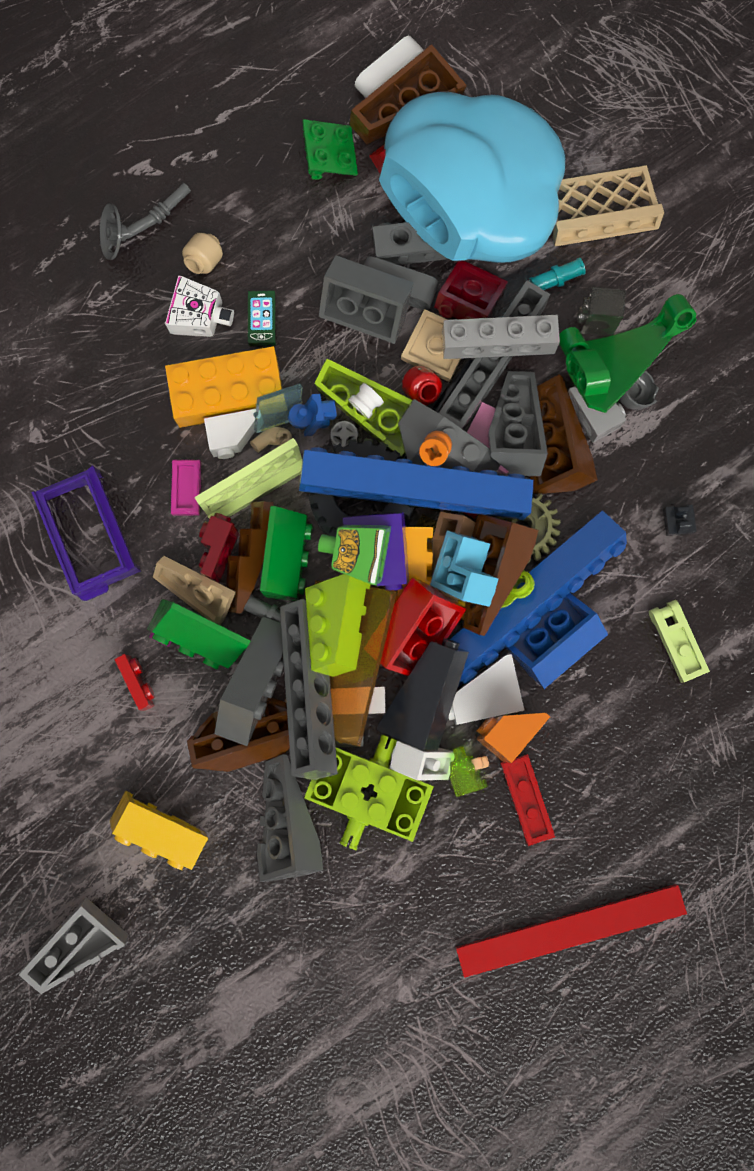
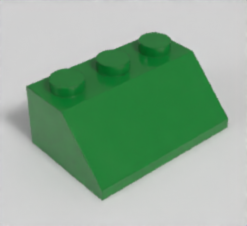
(285, 554)
(196, 635)

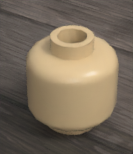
(202, 253)

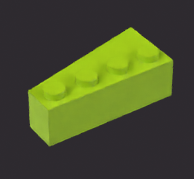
(341, 383)

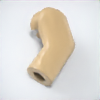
(271, 436)

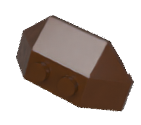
(221, 754)

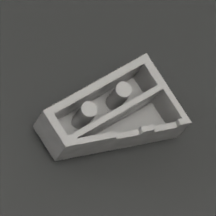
(74, 945)

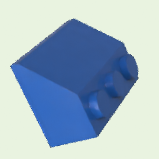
(558, 640)

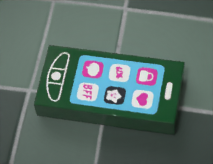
(261, 318)

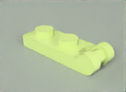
(679, 642)

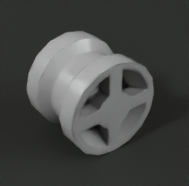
(343, 431)

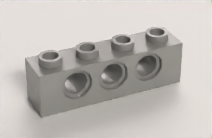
(500, 336)

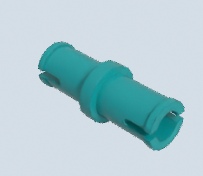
(559, 275)

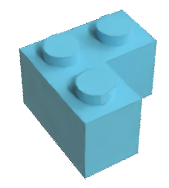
(461, 567)

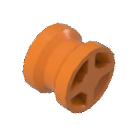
(439, 442)

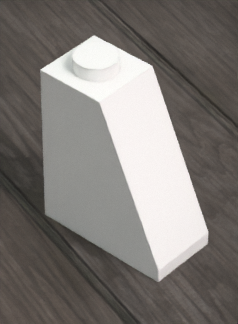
(489, 694)

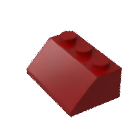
(416, 620)

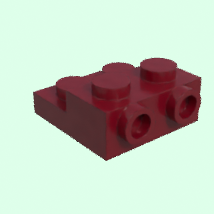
(469, 293)
(219, 539)

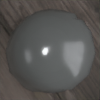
(641, 393)

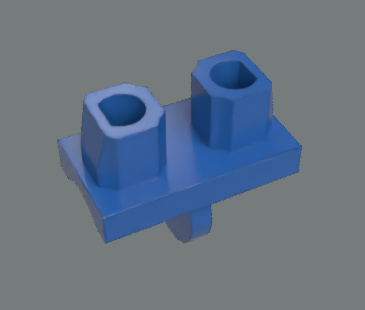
(312, 415)

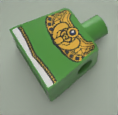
(358, 551)

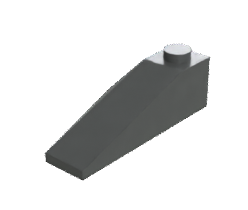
(517, 427)
(289, 836)

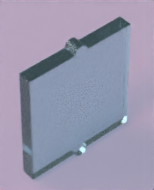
(274, 407)

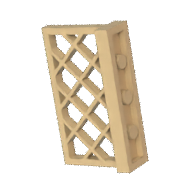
(607, 222)

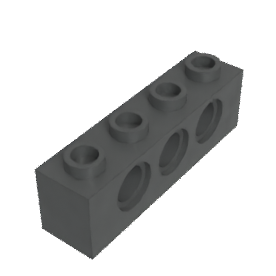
(413, 251)

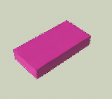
(185, 487)

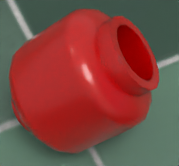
(422, 385)

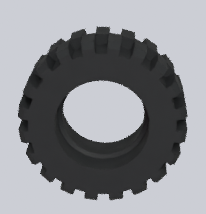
(326, 508)

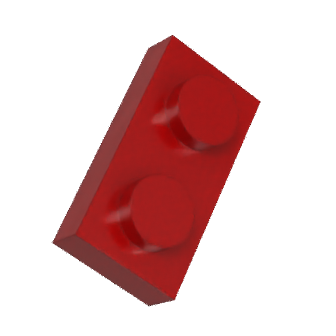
(131, 672)

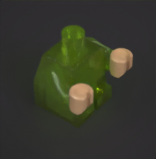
(465, 772)

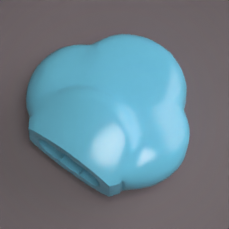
(474, 175)

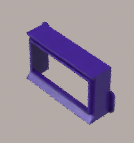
(99, 584)

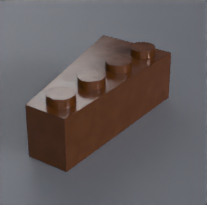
(421, 76)

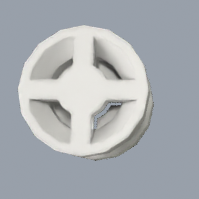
(366, 400)

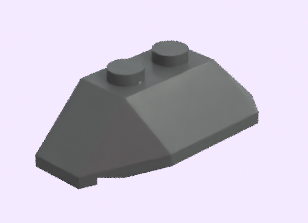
(466, 450)

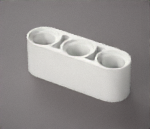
(387, 65)

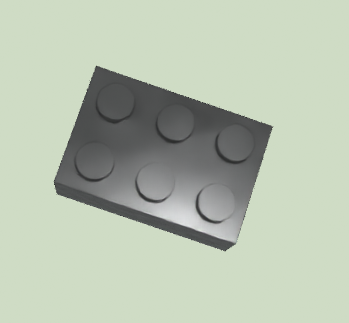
(365, 299)

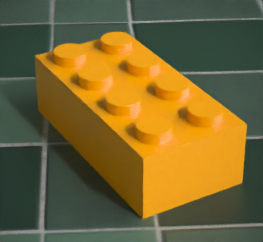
(221, 384)

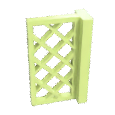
(252, 481)

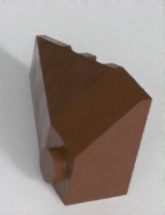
(569, 458)

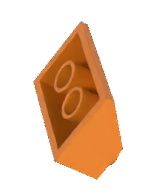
(510, 734)

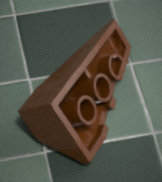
(506, 559)

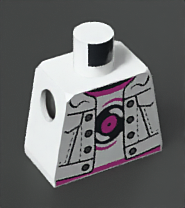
(196, 310)

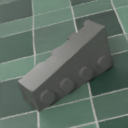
(251, 684)

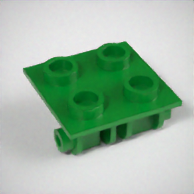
(329, 148)

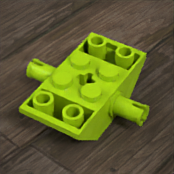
(398, 800)

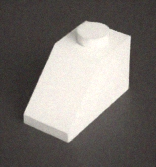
(229, 432)
(421, 764)

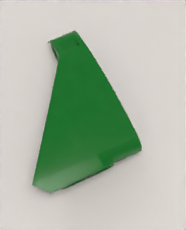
(611, 365)

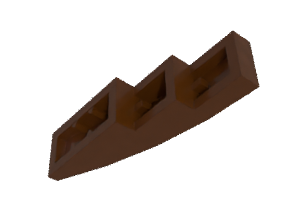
(245, 568)

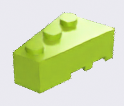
(334, 623)

